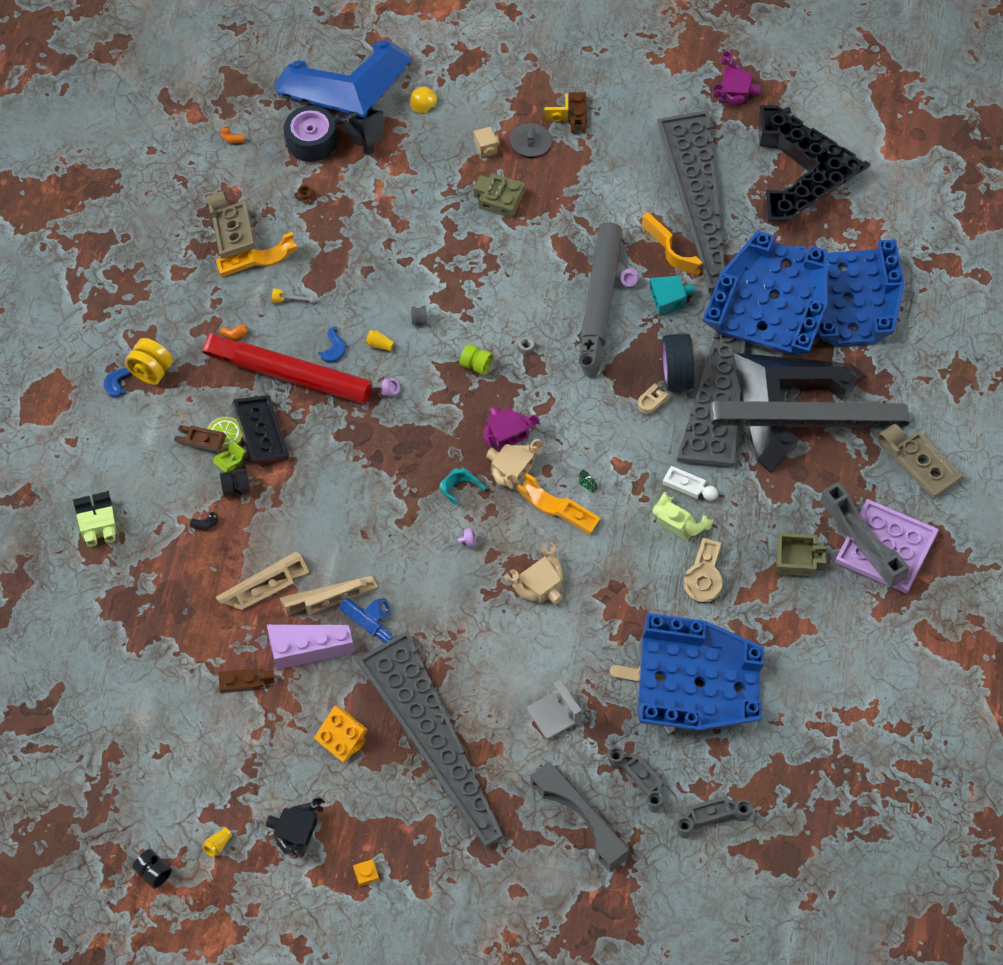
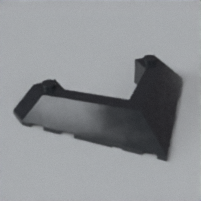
(823, 158)
(763, 378)

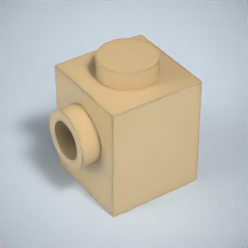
(486, 142)

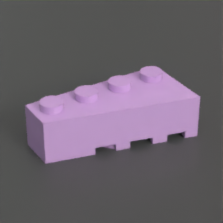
(308, 643)

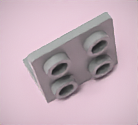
(555, 711)

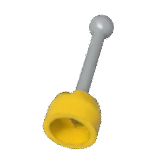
(279, 296)

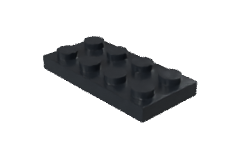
(260, 429)

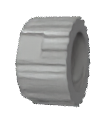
(526, 351)

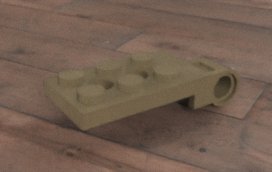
(227, 216)
(911, 449)

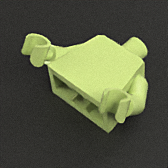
(678, 520)

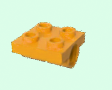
(341, 734)

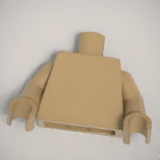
(513, 462)
(540, 580)

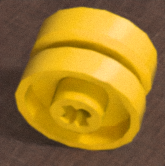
(148, 361)

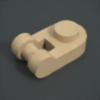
(648, 403)

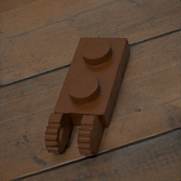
(577, 110)
(201, 438)

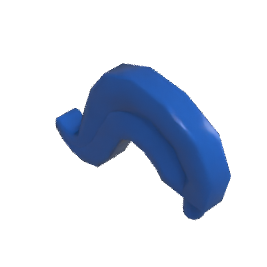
(336, 351)
(111, 382)

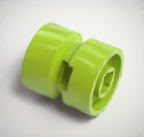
(476, 359)

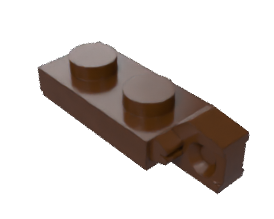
(244, 680)

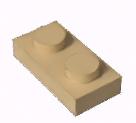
(708, 552)

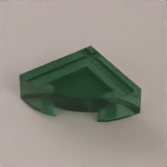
(587, 481)

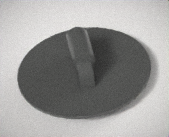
(530, 139)

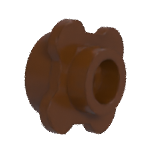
(305, 189)

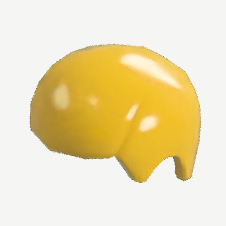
(423, 99)

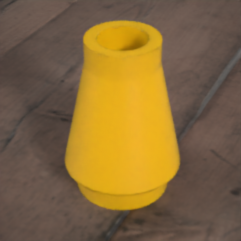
(378, 340)
(216, 843)

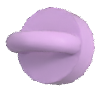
(629, 277)
(390, 387)
(469, 537)

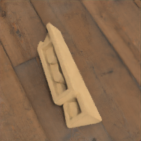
(265, 582)
(326, 597)

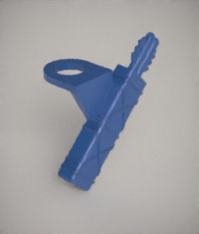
(369, 617)

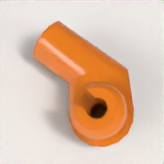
(231, 138)
(235, 333)

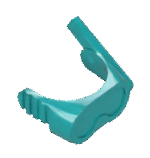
(455, 477)

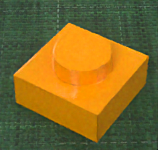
(366, 873)

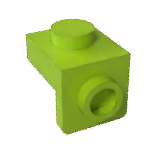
(231, 458)

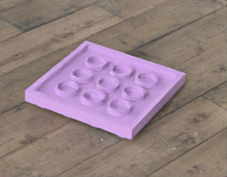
(899, 533)

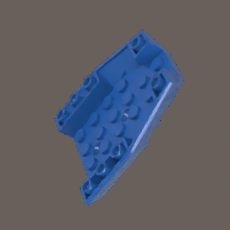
(744, 289)
(876, 290)
(694, 651)

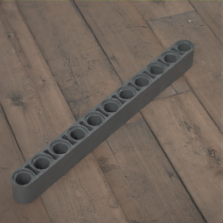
(808, 414)

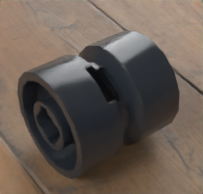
(234, 482)
(152, 869)

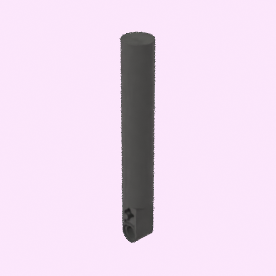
(599, 297)

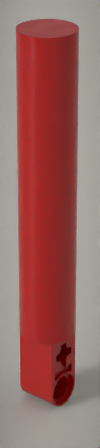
(289, 369)

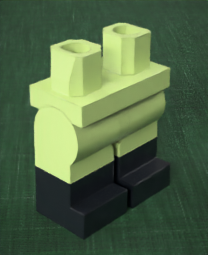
(97, 525)

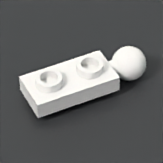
(689, 484)

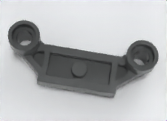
(641, 774)
(712, 811)

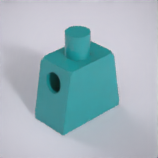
(669, 293)

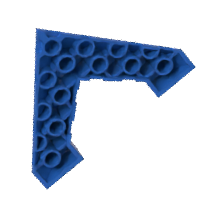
(346, 92)

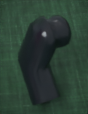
(209, 522)

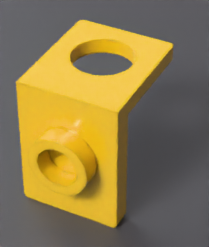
(557, 113)

